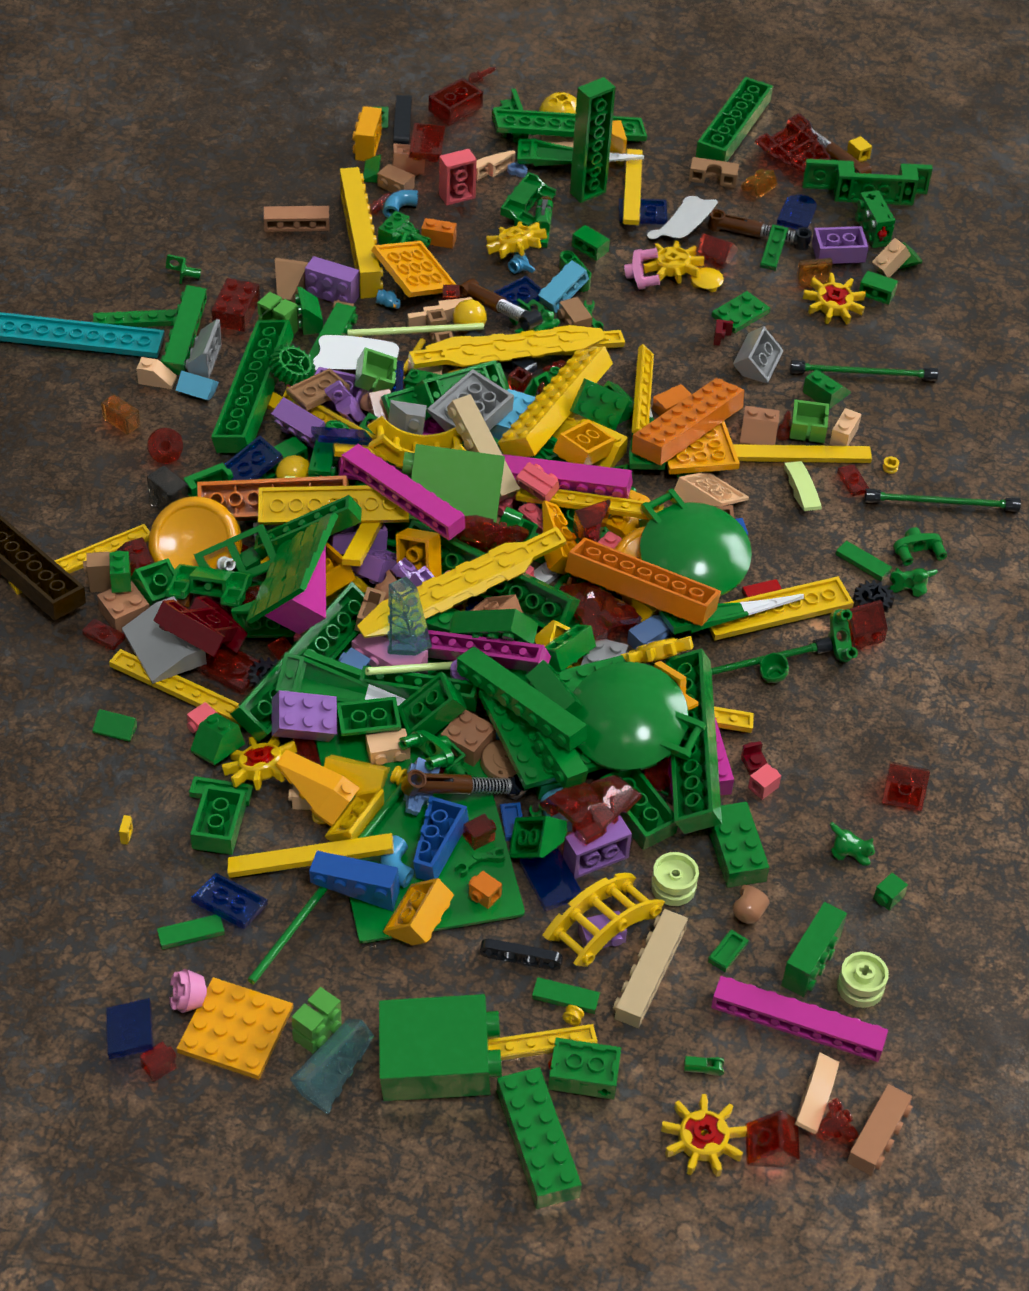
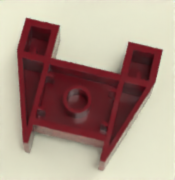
(203, 625)

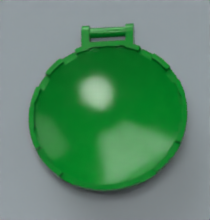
(696, 542)
(634, 717)

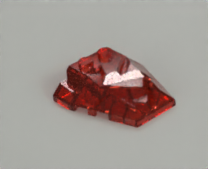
(794, 143)
(486, 534)
(601, 609)
(592, 805)

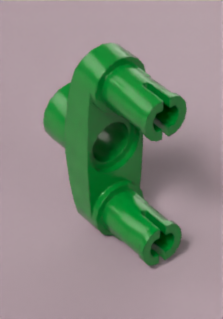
(917, 541)
(839, 623)
(435, 747)

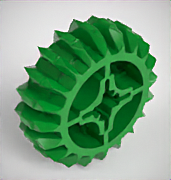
(291, 364)

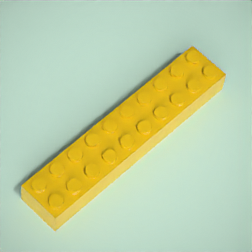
(360, 231)
(554, 403)

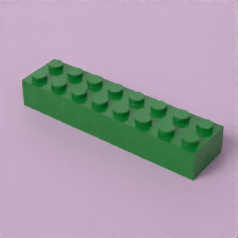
(734, 120)
(592, 139)

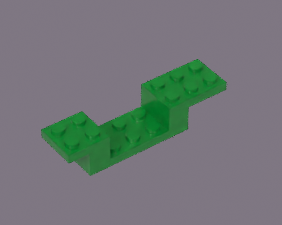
(848, 185)
(432, 389)

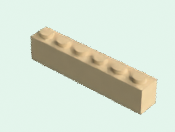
(478, 438)
(650, 969)

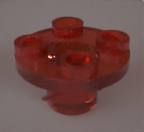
(165, 445)
(658, 775)
(838, 1122)

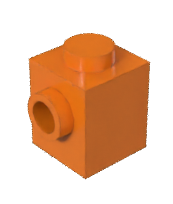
(485, 889)

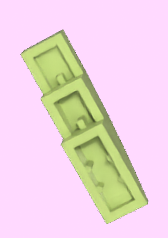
(803, 486)

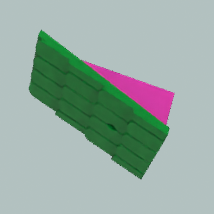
(296, 580)

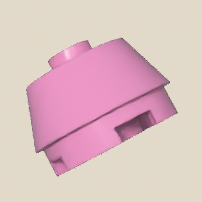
(188, 991)

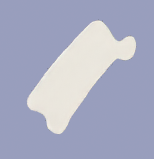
(686, 218)
(343, 351)

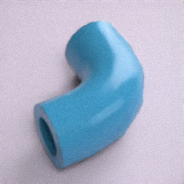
(398, 200)
(405, 872)

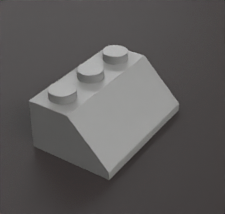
(205, 350)
(758, 355)
(407, 416)

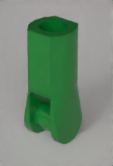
(699, 1065)

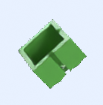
(274, 308)
(375, 370)
(809, 421)
(314, 1028)

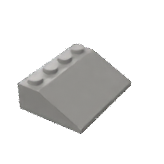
(489, 397)
(158, 650)

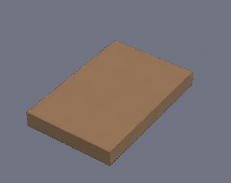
(311, 391)

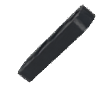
(521, 954)

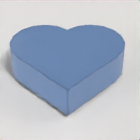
(519, 170)

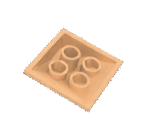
(708, 490)

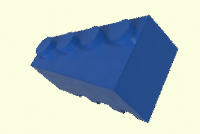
(438, 836)
(356, 878)

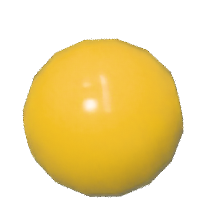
(469, 312)
(292, 466)

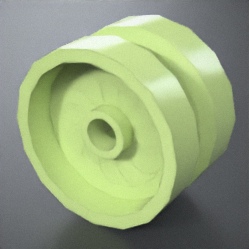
(674, 878)
(862, 979)

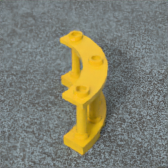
(394, 442)
(593, 896)

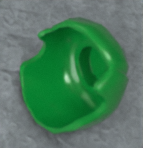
(774, 667)

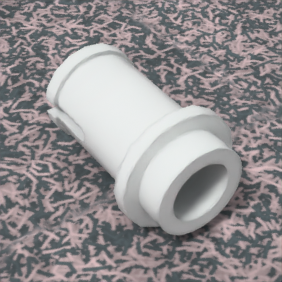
(221, 563)

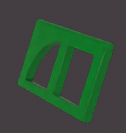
(230, 543)

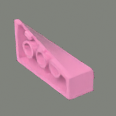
(376, 650)

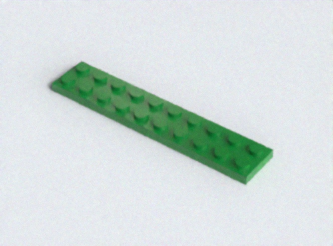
(555, 123)

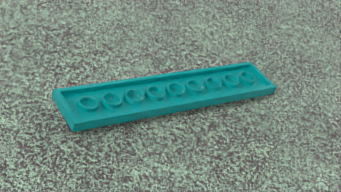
(81, 335)

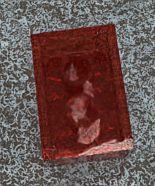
(455, 101)
(236, 304)

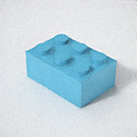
(520, 404)

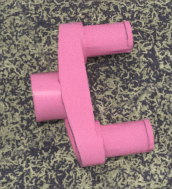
(635, 269)

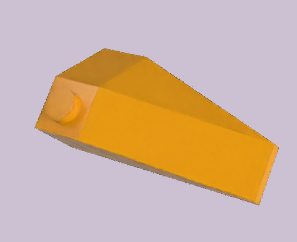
(553, 518)
(322, 788)

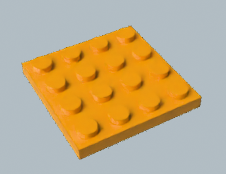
(413, 268)
(708, 453)
(235, 1028)

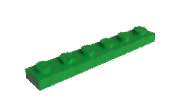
(150, 318)

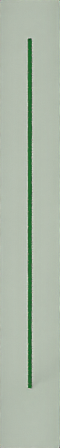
(366, 833)

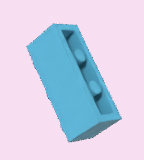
(563, 285)

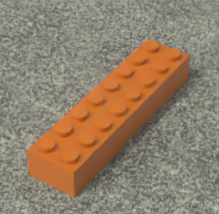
(687, 421)
(242, 496)
(642, 581)

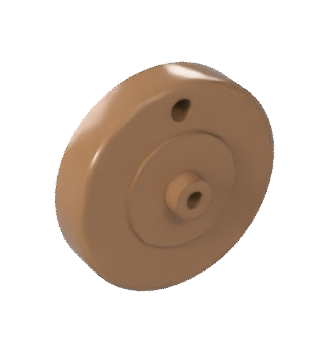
(496, 761)

